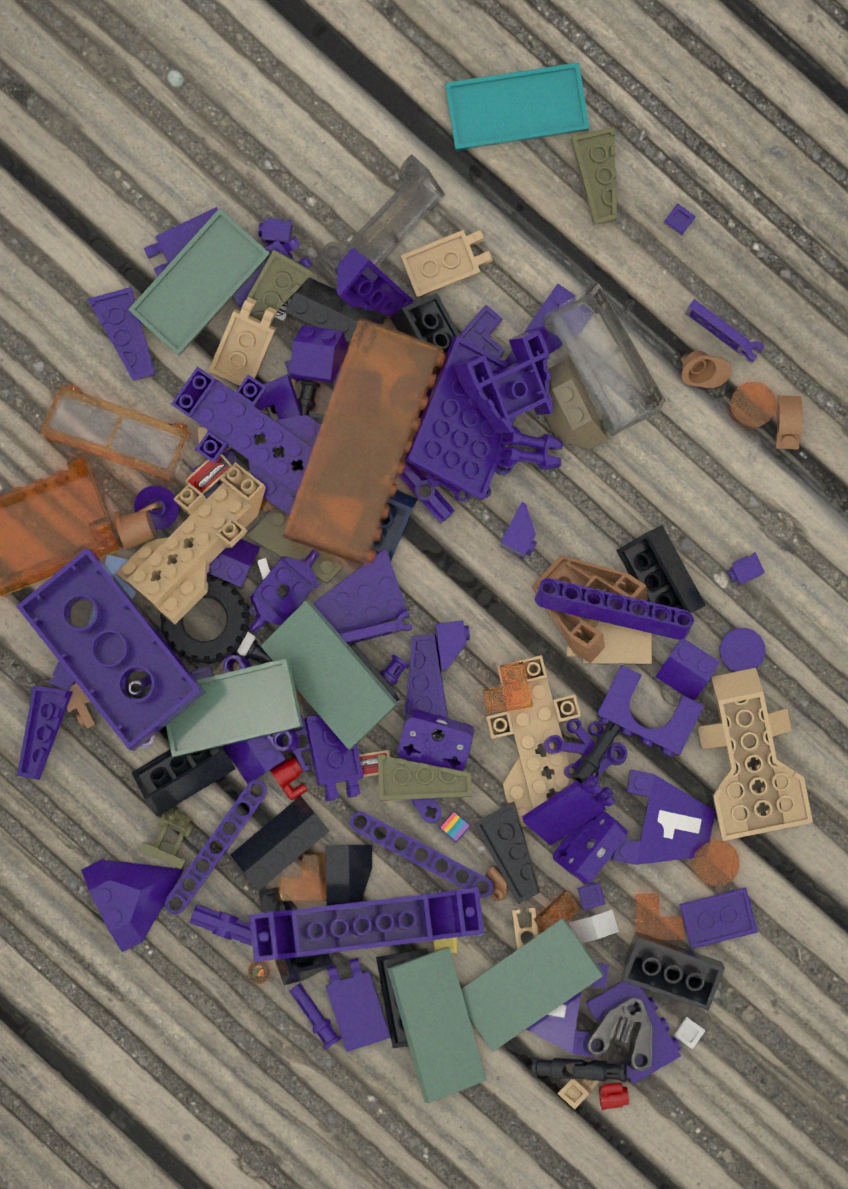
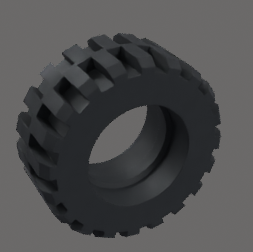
(226, 642)

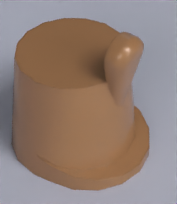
(136, 527)

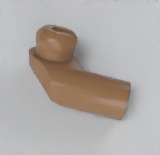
(500, 886)

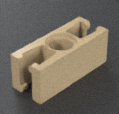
(518, 931)

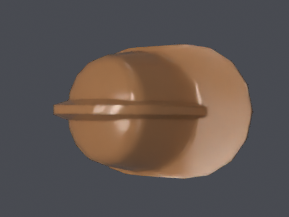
(704, 370)

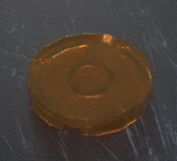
(753, 404)
(716, 863)

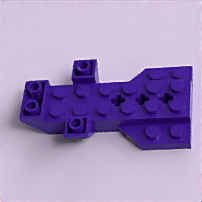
(237, 421)

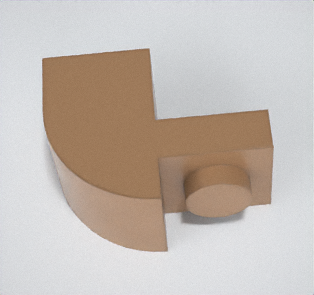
(789, 422)
(80, 702)

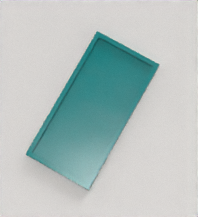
(517, 106)

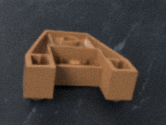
(581, 631)

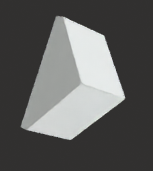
(595, 926)

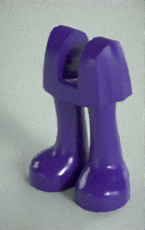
(510, 456)

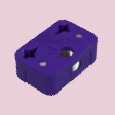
(435, 747)
(590, 847)

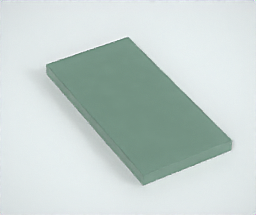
(199, 282)
(330, 674)
(237, 709)
(529, 984)
(436, 1024)

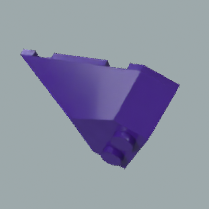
(129, 896)

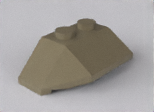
(573, 412)

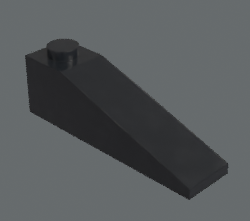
(347, 873)
(295, 968)

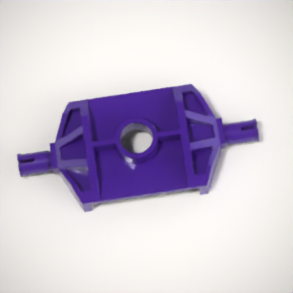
(299, 581)

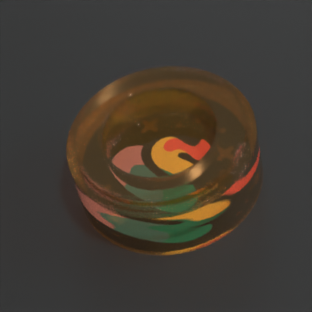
(259, 972)

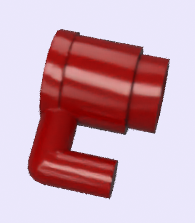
(287, 773)
(613, 1096)

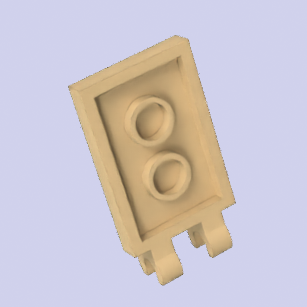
(444, 262)
(243, 344)
(621, 646)

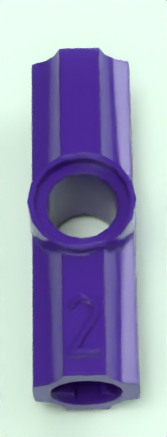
(435, 502)
(222, 924)

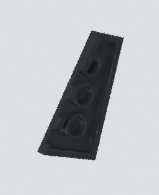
(508, 847)

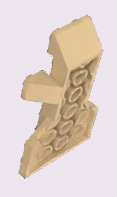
(175, 568)
(530, 729)
(747, 733)

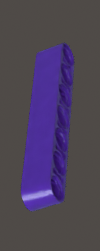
(614, 608)
(413, 845)
(206, 853)

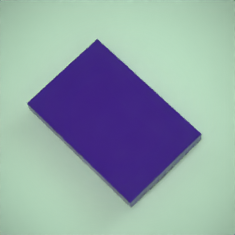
(718, 918)

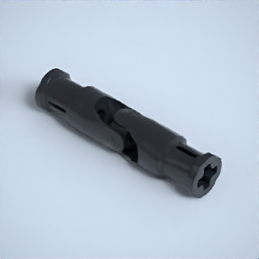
(593, 1070)

